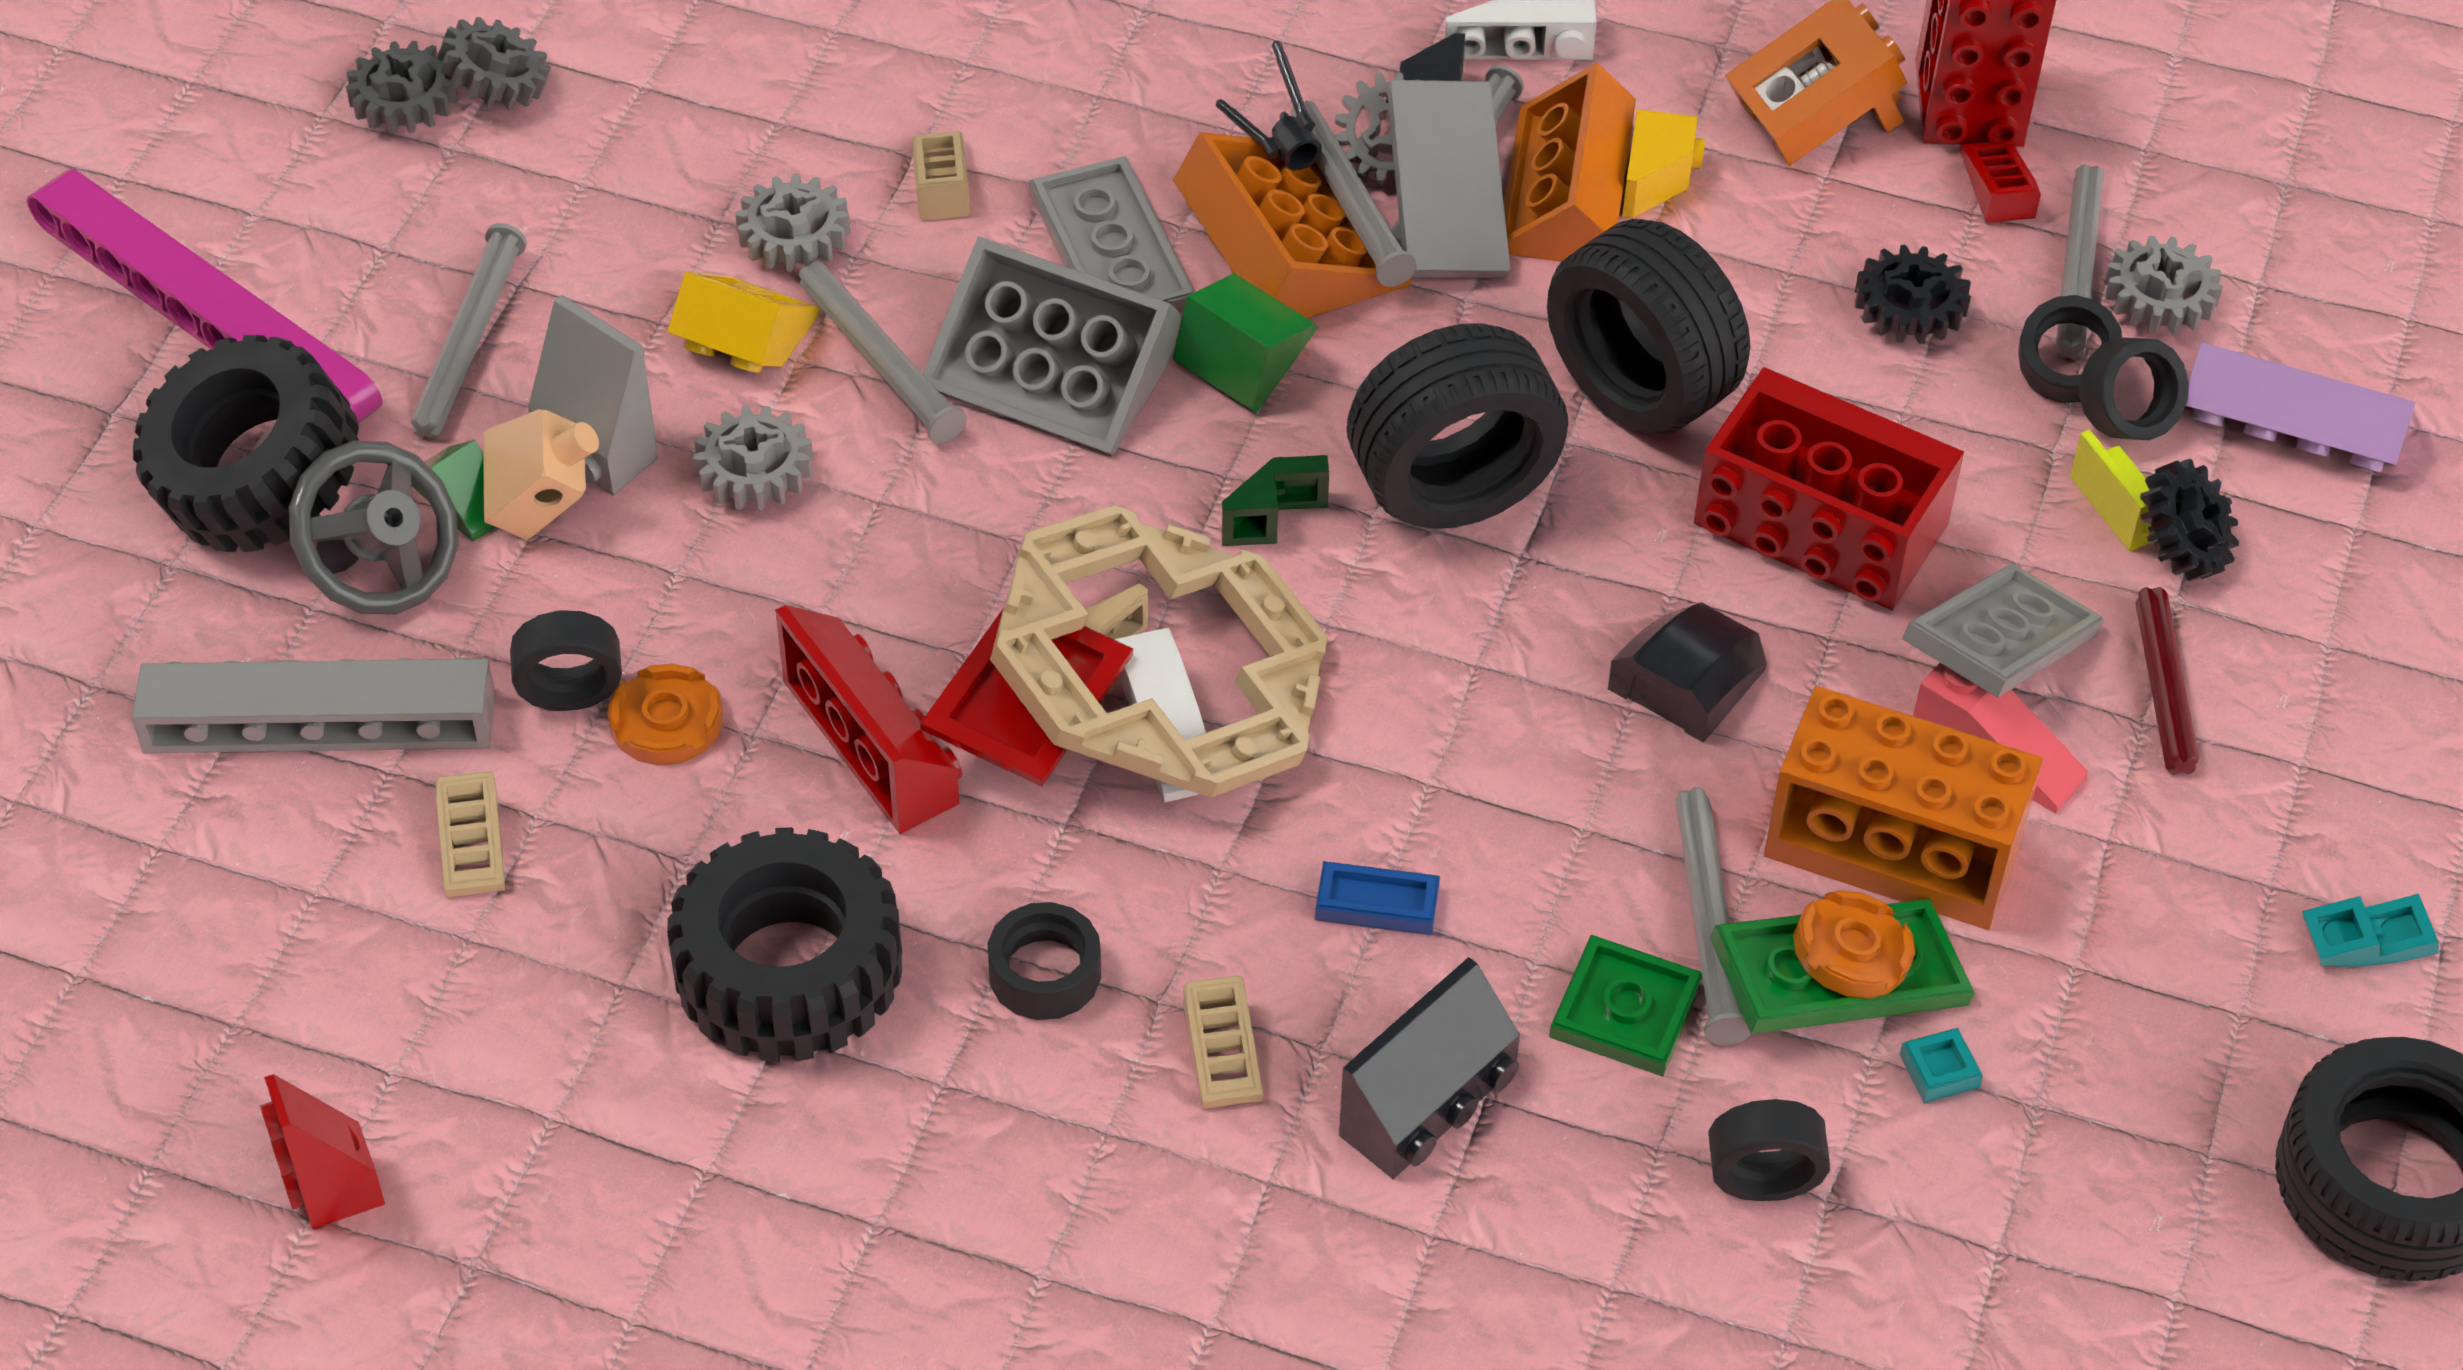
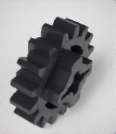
(1912, 294)
(2189, 519)

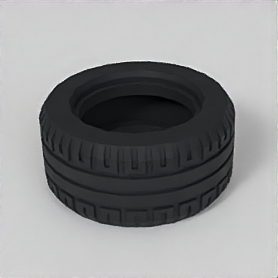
(1648, 326)
(1439, 383)
(2333, 1199)

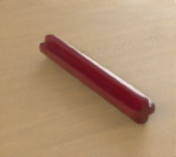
(2167, 681)

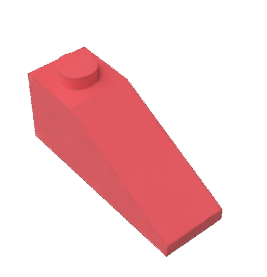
(1964, 706)

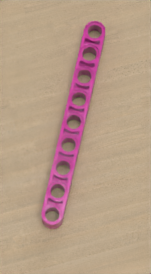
(176, 278)

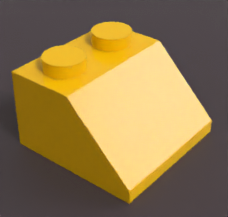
(739, 320)

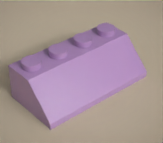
(2298, 404)

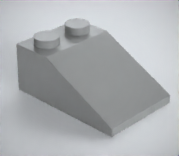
(598, 379)

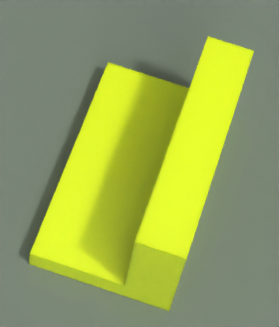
(2113, 488)

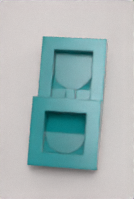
(2372, 935)

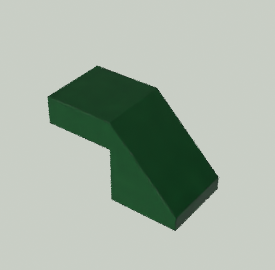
(1280, 484)

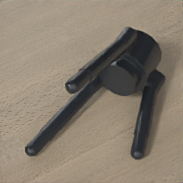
(1291, 135)

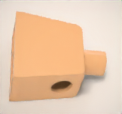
(534, 470)

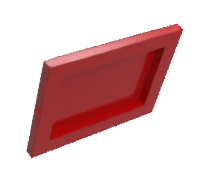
(991, 722)

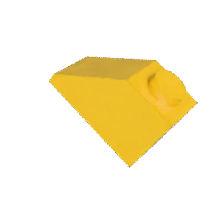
(1660, 159)

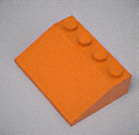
(1277, 225)

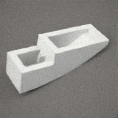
(1160, 674)

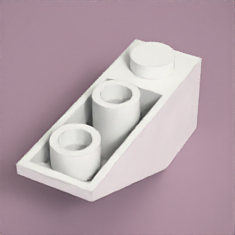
(1527, 30)

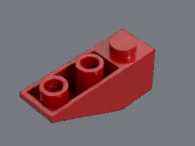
(319, 1155)

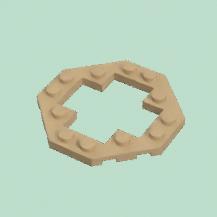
(1142, 735)

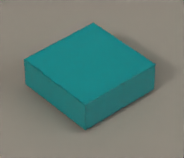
(1941, 1065)

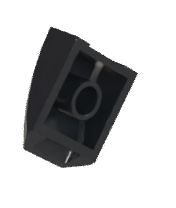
(1689, 667)

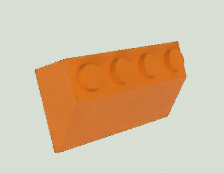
(1568, 165)

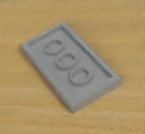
(1448, 178)
(1110, 229)
(2003, 629)

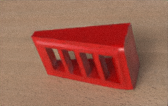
(2005, 190)

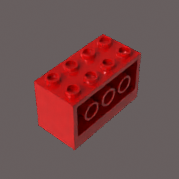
(1980, 68)
(1827, 487)

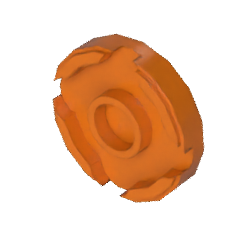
(665, 714)
(1853, 944)

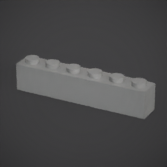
(314, 705)

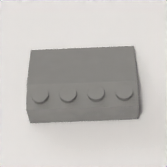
(1051, 346)

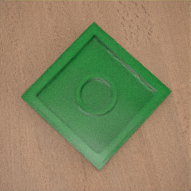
(1626, 1005)

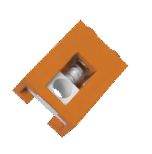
(1806, 98)

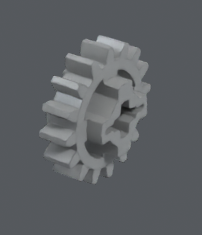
(1368, 144)
(792, 222)
(2163, 285)
(753, 457)

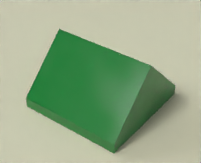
(1240, 339)

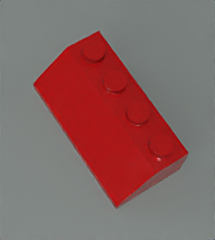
(866, 718)

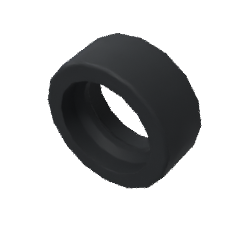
(2056, 311)
(2169, 391)
(565, 634)
(1044, 923)
(1762, 1126)

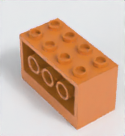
(1901, 806)

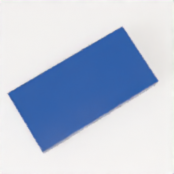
(1377, 898)

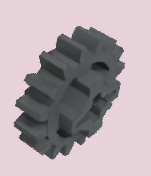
(493, 63)
(400, 87)

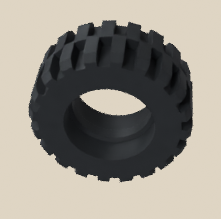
(214, 403)
(795, 1005)

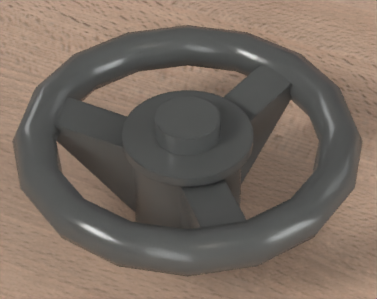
(375, 527)

